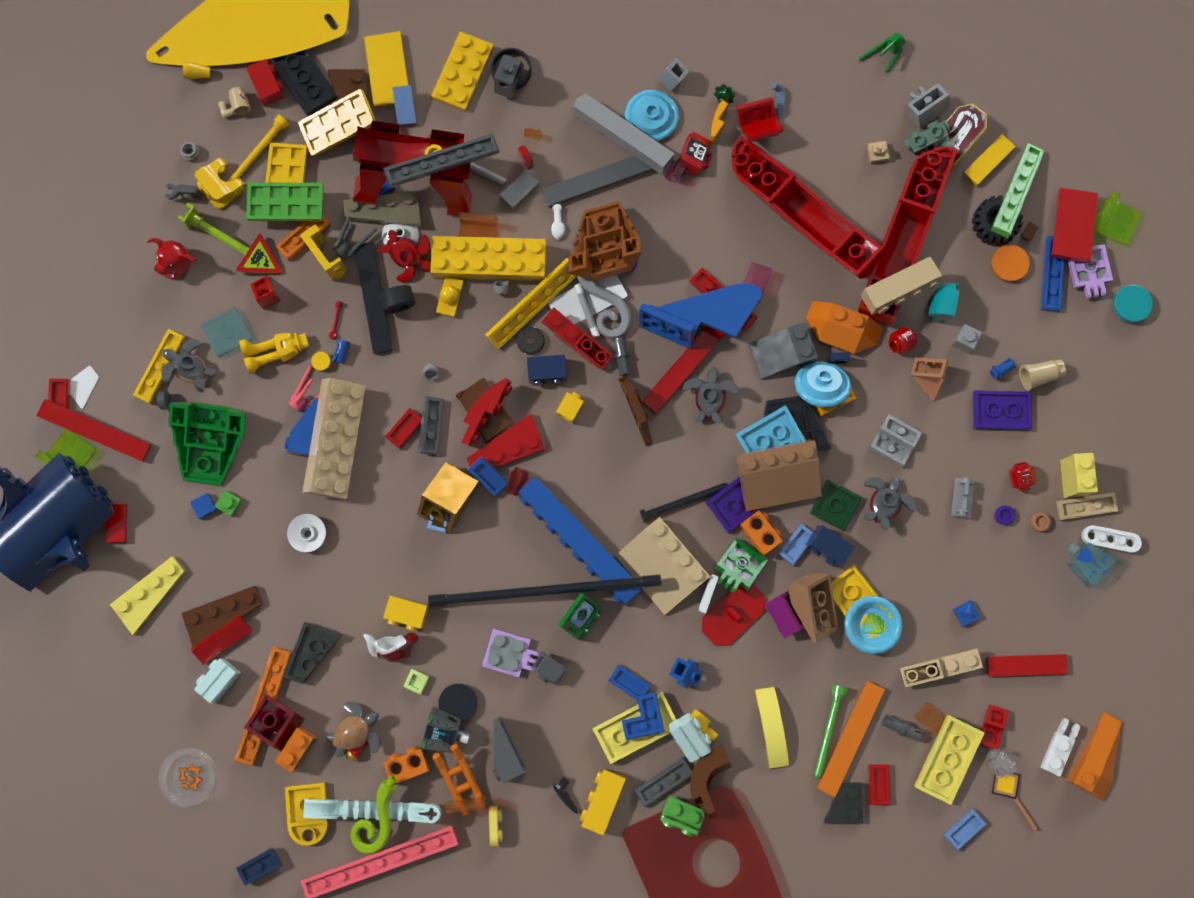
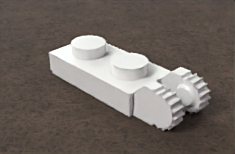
(1059, 748)

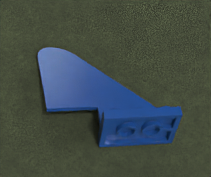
(719, 309)

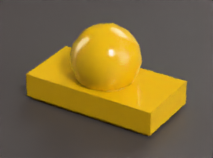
(449, 297)

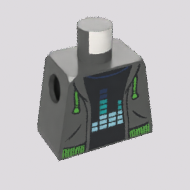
(508, 72)
(443, 731)

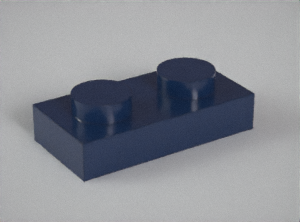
(259, 866)

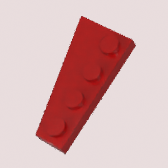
(511, 445)

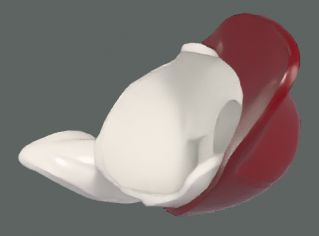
(391, 648)

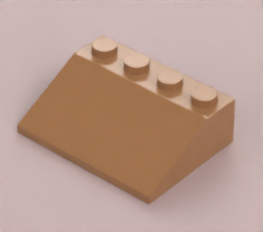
(779, 474)

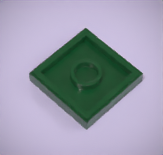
(835, 505)

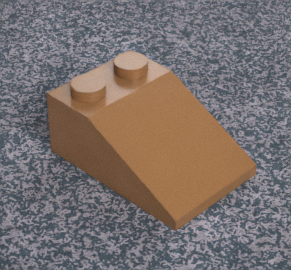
(814, 604)

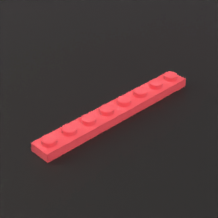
(379, 862)

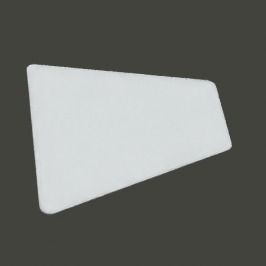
(82, 385)

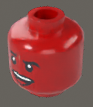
(902, 340)
(1022, 476)

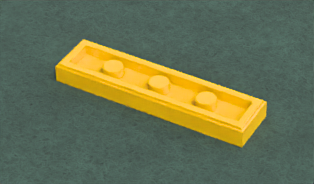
(152, 379)

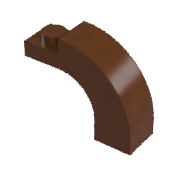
(702, 775)

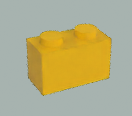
(405, 612)

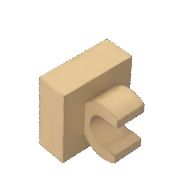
(878, 152)

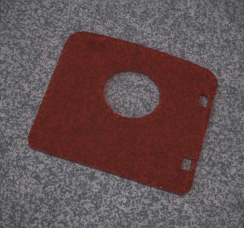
(666, 854)

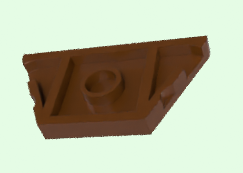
(639, 413)

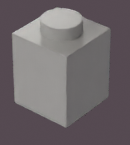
(673, 74)
(966, 338)

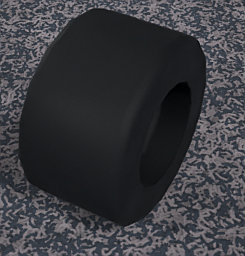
(397, 299)

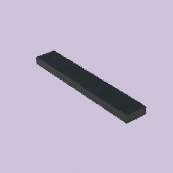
(371, 289)

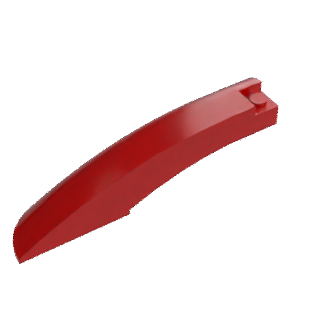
(804, 210)
(911, 220)

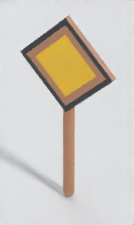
(1009, 788)

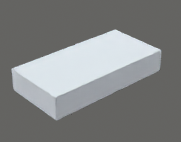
(708, 594)

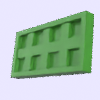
(285, 202)

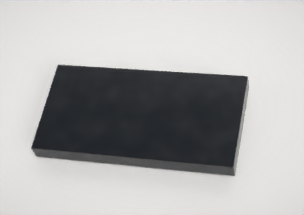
(304, 81)

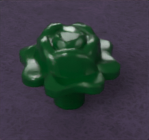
(724, 93)

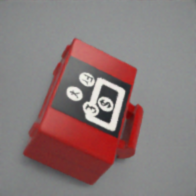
(695, 152)

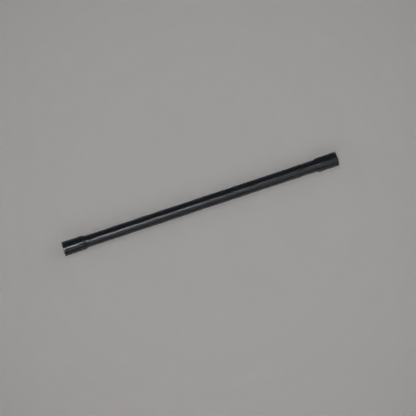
(644, 581)

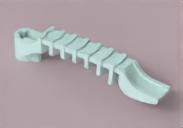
(367, 809)

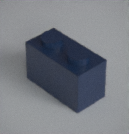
(547, 369)
(830, 546)

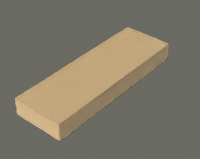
(1087, 506)

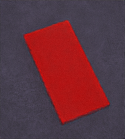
(1074, 225)

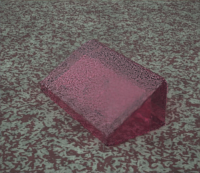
(758, 276)

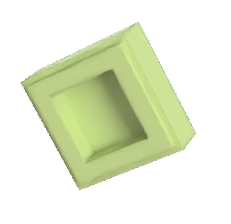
(416, 681)

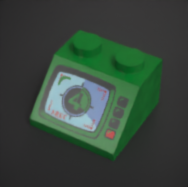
(580, 616)

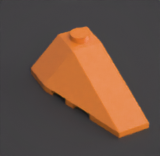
(1097, 761)

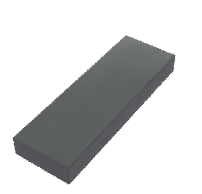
(431, 426)
(663, 782)

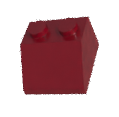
(273, 723)

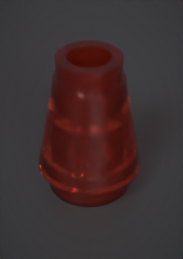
(517, 480)

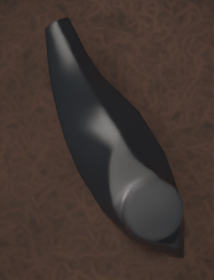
(564, 796)

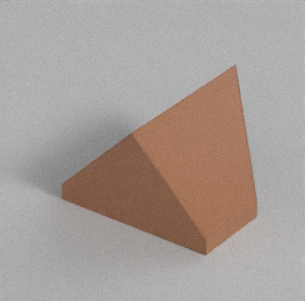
(929, 374)

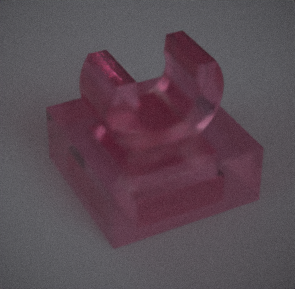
(674, 172)

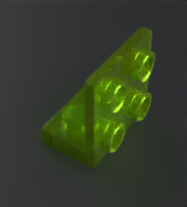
(1116, 220)
(68, 445)

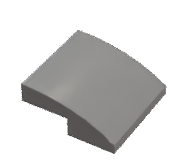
(895, 440)

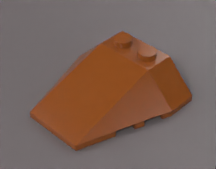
(604, 244)

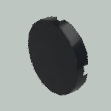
(459, 701)

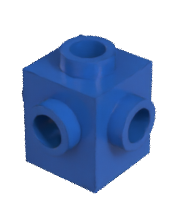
(687, 673)

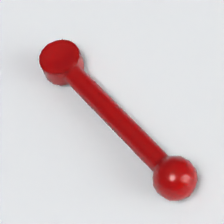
(333, 335)

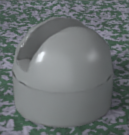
(501, 286)
(430, 372)

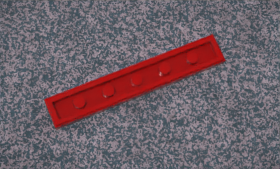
(682, 369)
(93, 430)

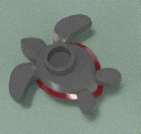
(710, 395)
(885, 502)

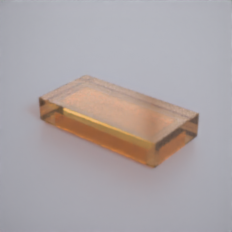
(930, 718)
(466, 805)

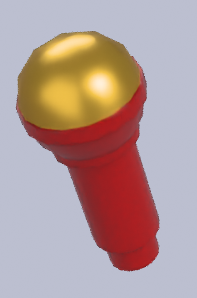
(354, 754)

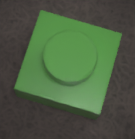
(228, 503)

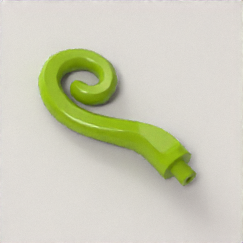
(383, 798)

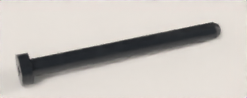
(645, 515)

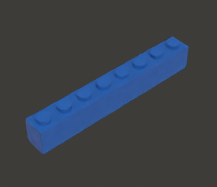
(576, 537)

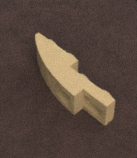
(941, 667)

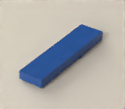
(1052, 279)

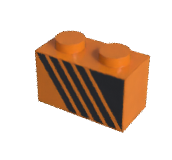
(296, 749)

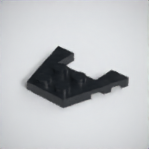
(803, 416)

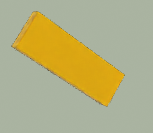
(989, 159)

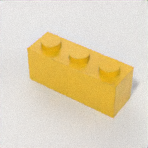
(602, 801)

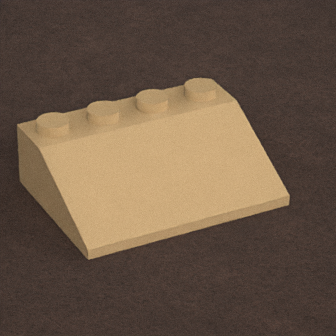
(661, 552)

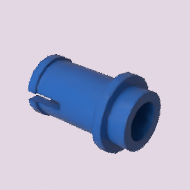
(341, 351)
(998, 371)

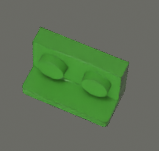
(682, 815)

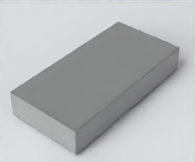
(519, 189)

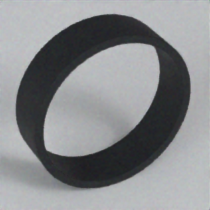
(506, 51)

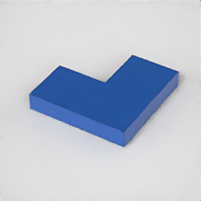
(650, 720)

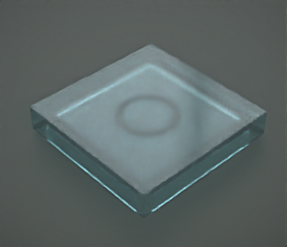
(226, 331)

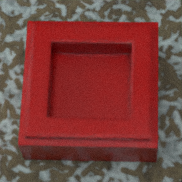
(525, 156)

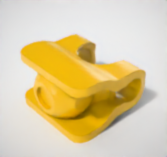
(216, 190)

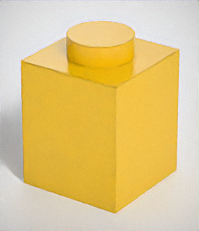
(570, 407)

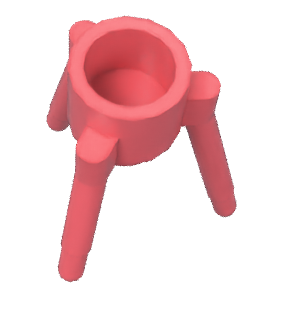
(298, 399)

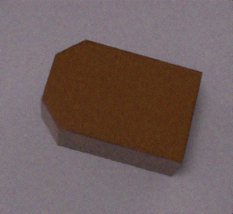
(1029, 231)

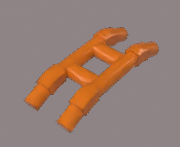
(462, 767)

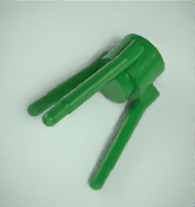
(893, 44)

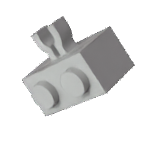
(928, 105)

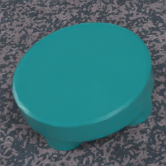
(1132, 304)

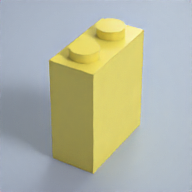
(1078, 475)

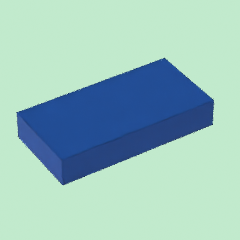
(487, 476)
(629, 682)

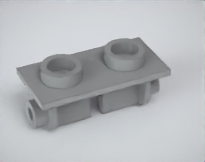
(962, 497)

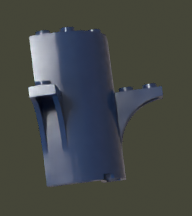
(48, 520)

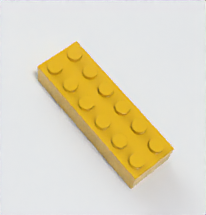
(488, 258)

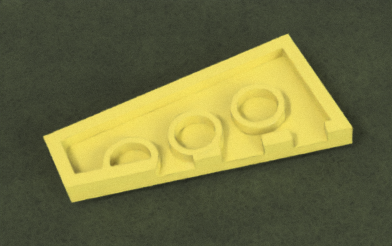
(140, 600)

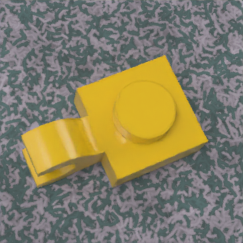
(704, 724)

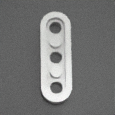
(1119, 539)

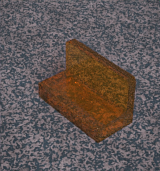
(478, 225)

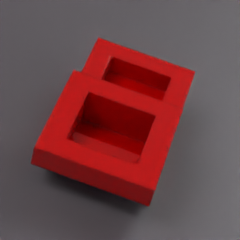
(992, 726)

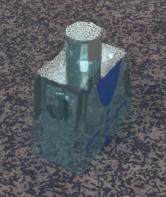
(1089, 562)

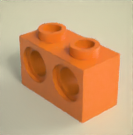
(756, 536)
(408, 770)

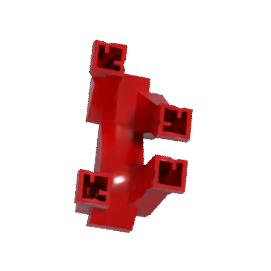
(386, 146)

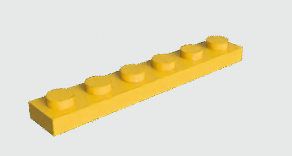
(530, 305)

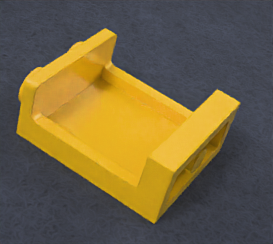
(313, 239)

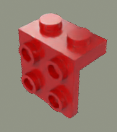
(758, 119)

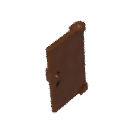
(495, 423)

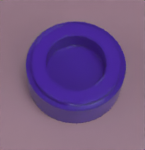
(1004, 515)

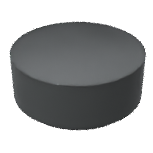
(163, 399)

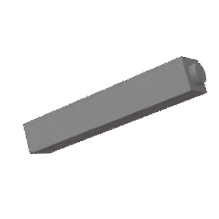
(623, 133)

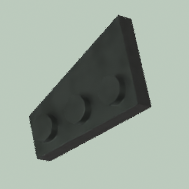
(309, 651)

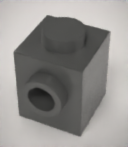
(548, 668)

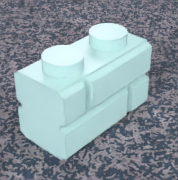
(217, 680)
(690, 737)

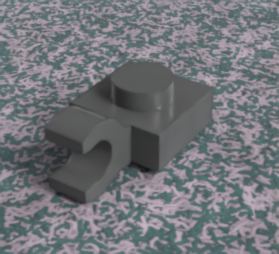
(188, 192)

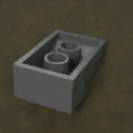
(783, 350)
(506, 757)

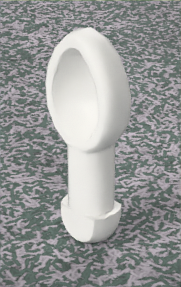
(557, 227)

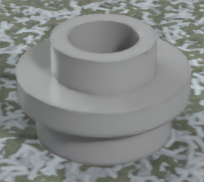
(189, 146)

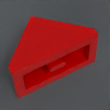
(264, 292)

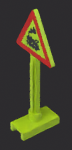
(257, 257)

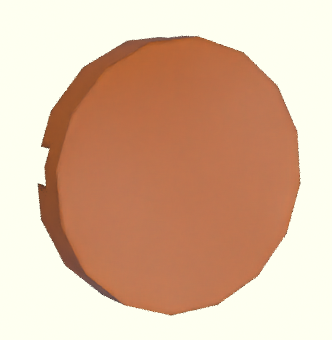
(1010, 263)

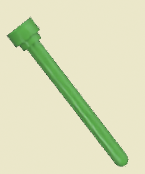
(838, 694)

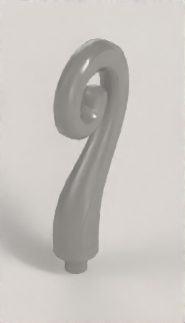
(604, 294)

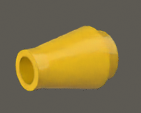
(195, 71)

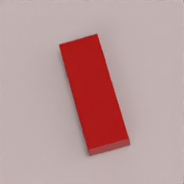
(221, 640)

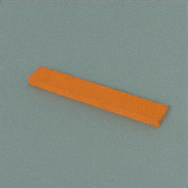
(270, 685)
(850, 738)

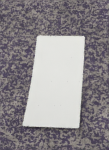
(571, 308)

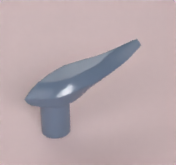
(780, 97)

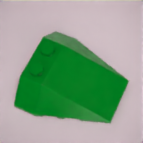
(205, 439)

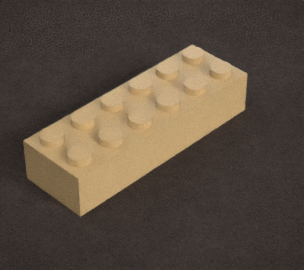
(334, 438)

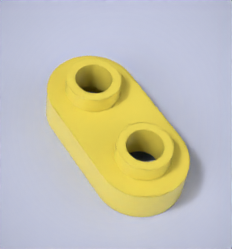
(495, 817)

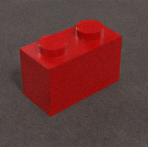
(264, 82)

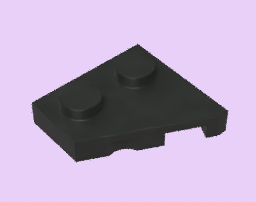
(847, 805)

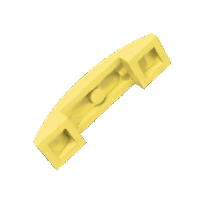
(772, 727)

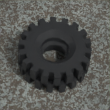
(983, 226)

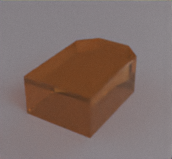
(533, 134)

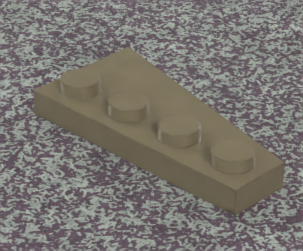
(389, 208)

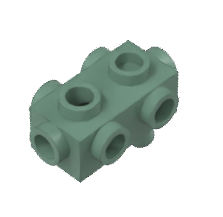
(933, 135)

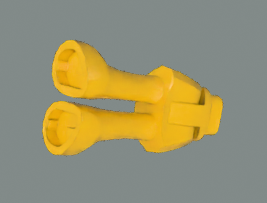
(286, 344)

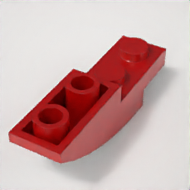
(577, 339)
(487, 403)

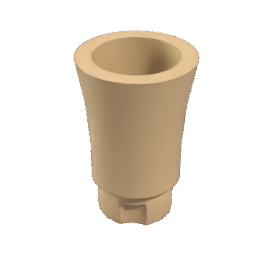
(1041, 373)

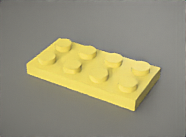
(612, 736)
(949, 759)

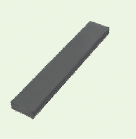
(441, 160)
(594, 180)

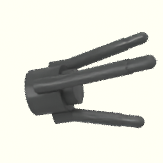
(343, 247)

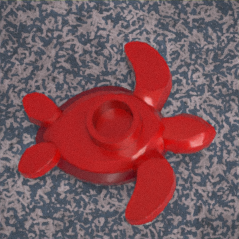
(407, 254)

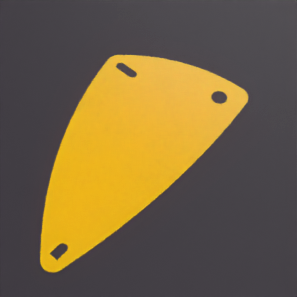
(249, 31)

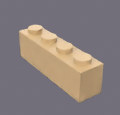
(901, 286)

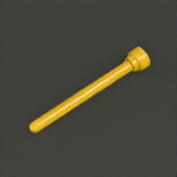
(279, 124)

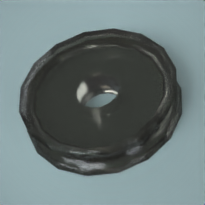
(524, 335)

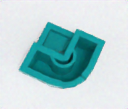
(944, 302)

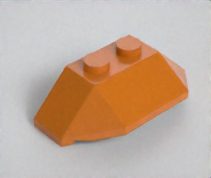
(843, 327)

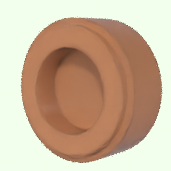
(1040, 522)

